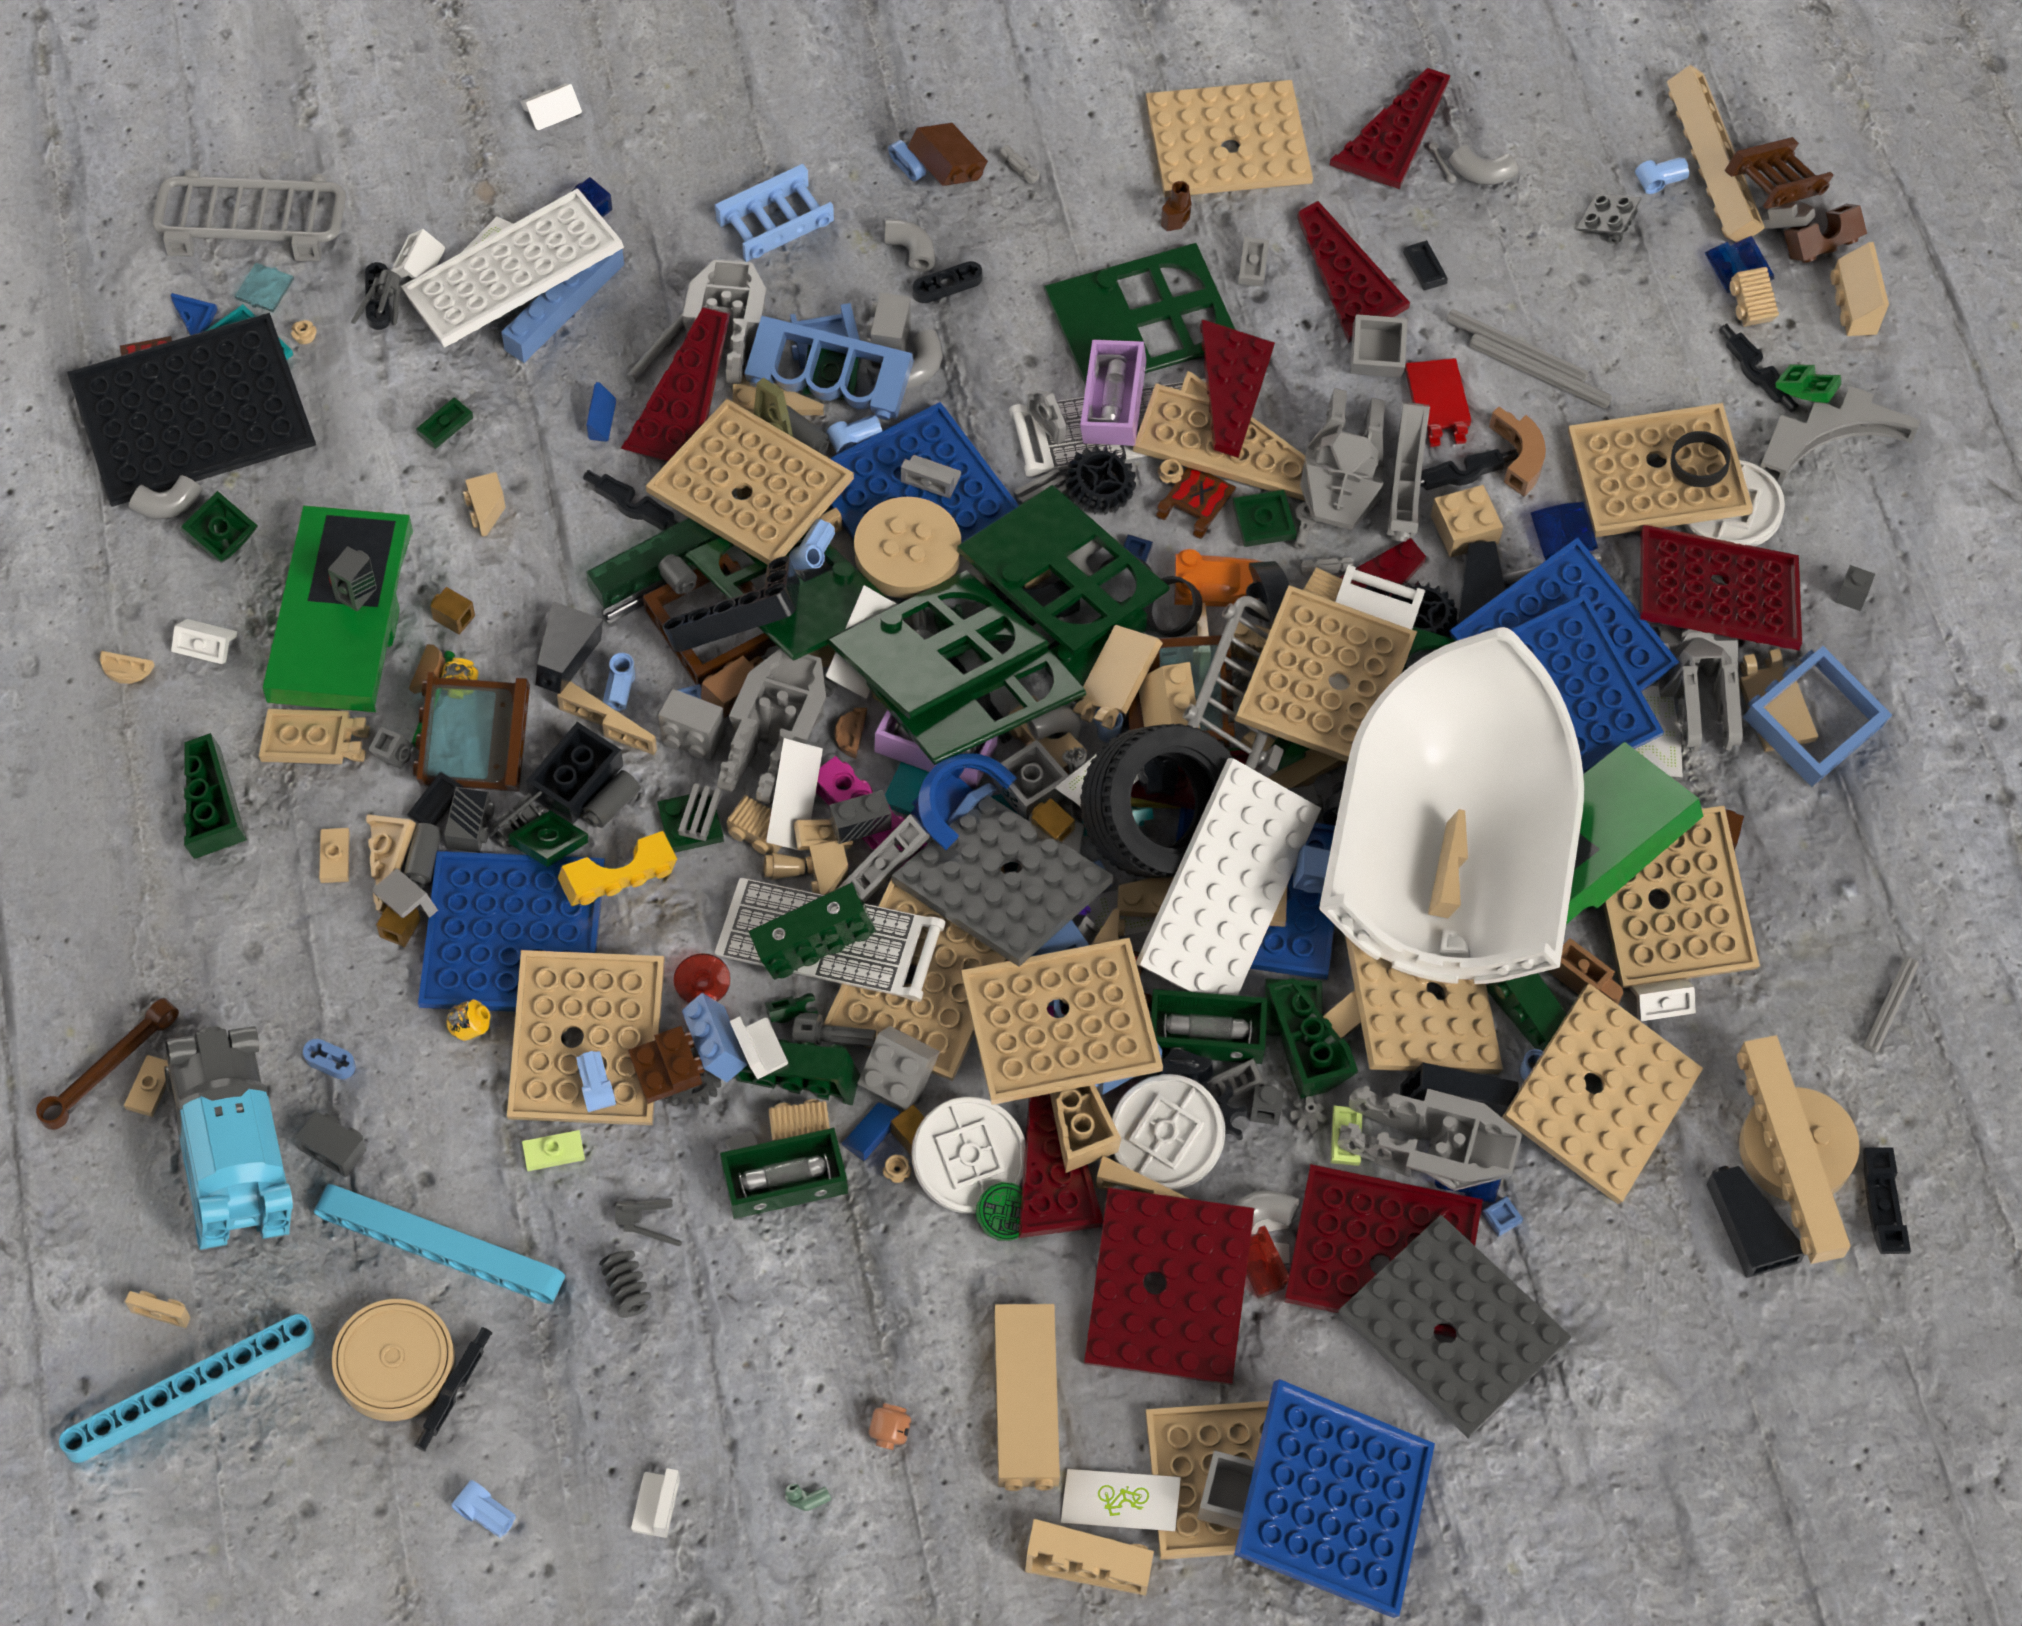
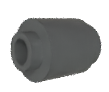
(677, 574)

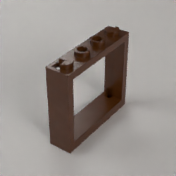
(697, 671)

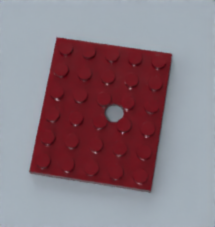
(1755, 606)
(1352, 1221)
(1197, 1318)

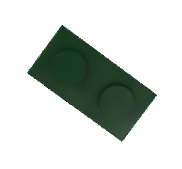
(444, 423)

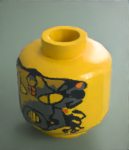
(460, 669)
(468, 1020)

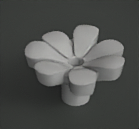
(1307, 1114)

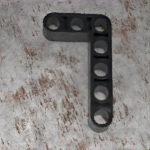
(739, 613)

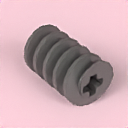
(624, 1283)

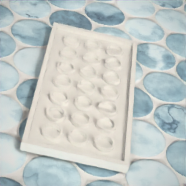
(511, 267)
(1228, 883)

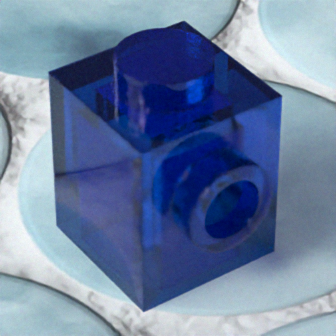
(596, 195)

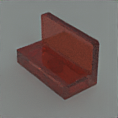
(1265, 1265)

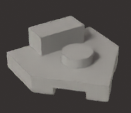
(1788, 215)
(1047, 413)

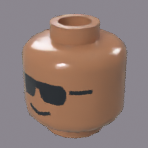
(889, 1426)

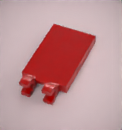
(1440, 387)

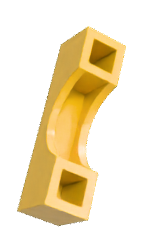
(586, 881)

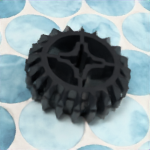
(1091, 467)
(1433, 606)

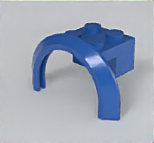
(944, 791)

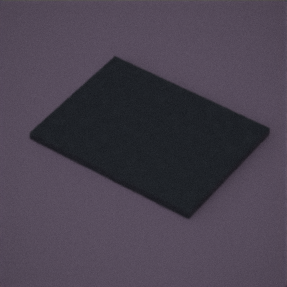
(191, 408)

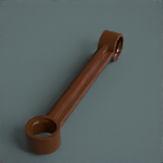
(158, 1017)

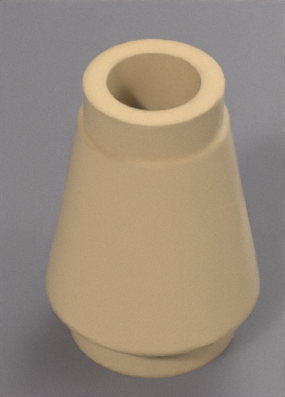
(783, 866)

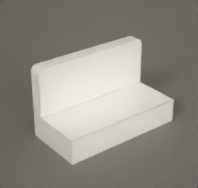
(552, 106)
(418, 255)
(202, 640)
(1664, 999)
(759, 1046)
(656, 1503)

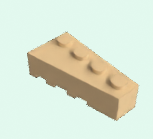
(1083, 1127)
(1087, 1558)

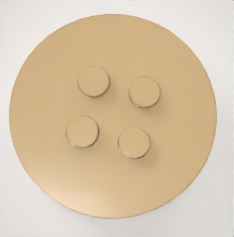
(907, 546)
(1832, 1133)
(393, 1359)

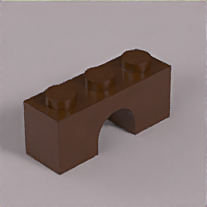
(1843, 227)

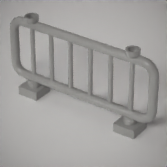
(304, 244)
(1264, 762)

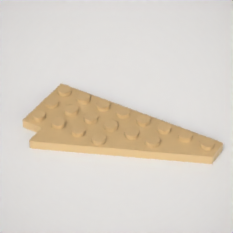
(1180, 429)

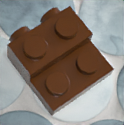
(667, 1064)

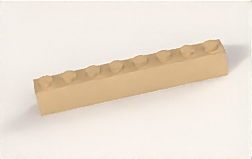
(1713, 152)
(1793, 1150)

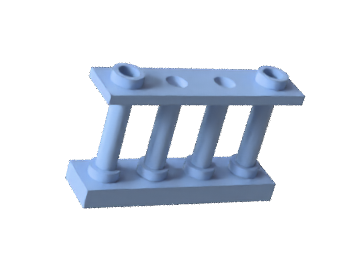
(771, 192)

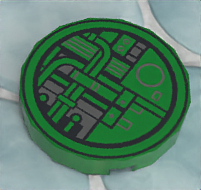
(1000, 1211)

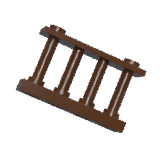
(1776, 155)

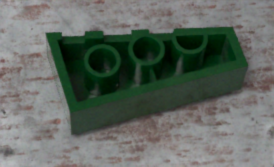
(1084, 661)
(211, 807)
(1529, 1007)
(811, 1068)

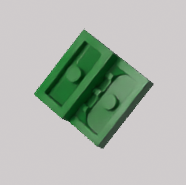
(1804, 383)

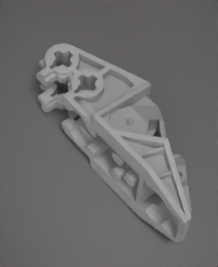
(736, 290)
(1342, 468)
(1712, 651)
(775, 703)
(1465, 1137)

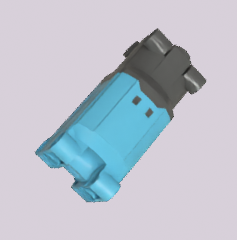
(227, 1135)

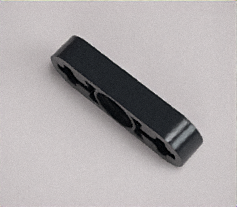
(941, 291)
(385, 318)

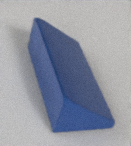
(600, 413)
(870, 1131)

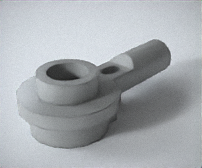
(1305, 522)

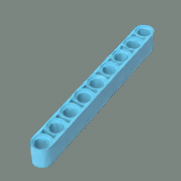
(439, 1244)
(172, 1388)

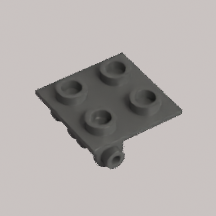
(1610, 215)
(524, 813)

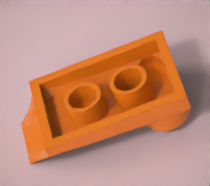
(1216, 578)

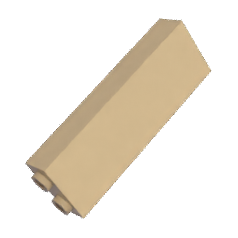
(1026, 1396)

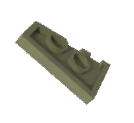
(771, 405)

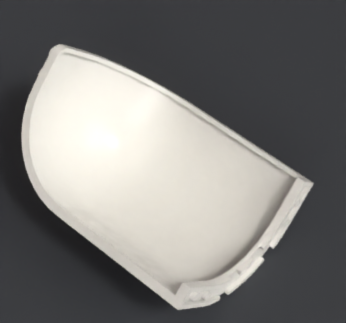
(1479, 735)

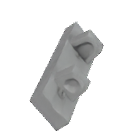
(888, 858)

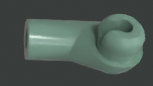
(806, 1501)

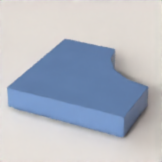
(971, 801)

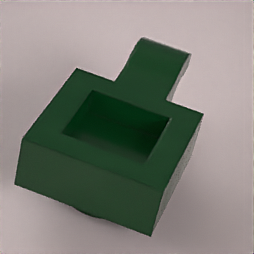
(786, 1008)

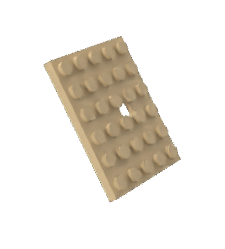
(1259, 116)
(739, 450)
(1630, 493)
(1305, 649)
(1706, 918)
(615, 1007)
(943, 1013)
(1410, 1026)
(1097, 1042)
(1609, 1132)
(1183, 1446)

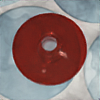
(702, 968)

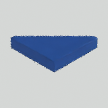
(194, 313)

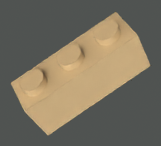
(1860, 291)
(1167, 695)

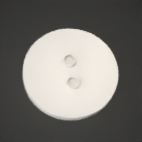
(1754, 528)
(1169, 1130)
(965, 1151)

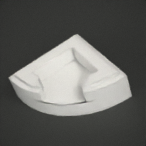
(1453, 945)

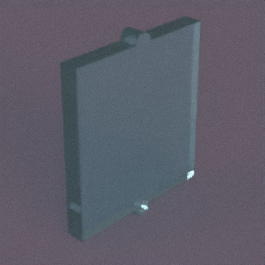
(264, 287)

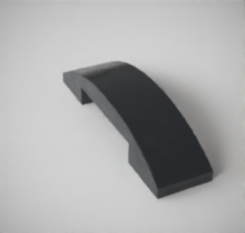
(1272, 585)
(1883, 1201)

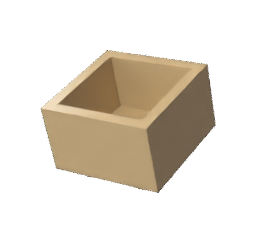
(1465, 519)

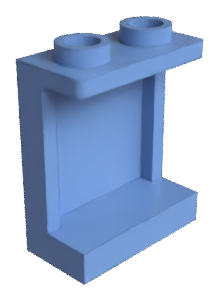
(839, 324)

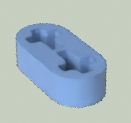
(906, 160)
(327, 1064)

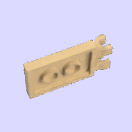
(1117, 675)
(1787, 708)
(312, 736)

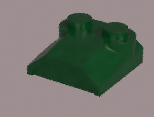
(218, 527)

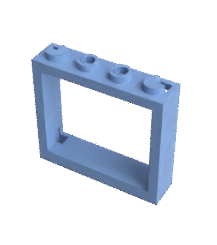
(1786, 745)

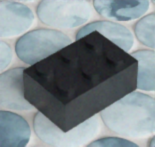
(575, 772)

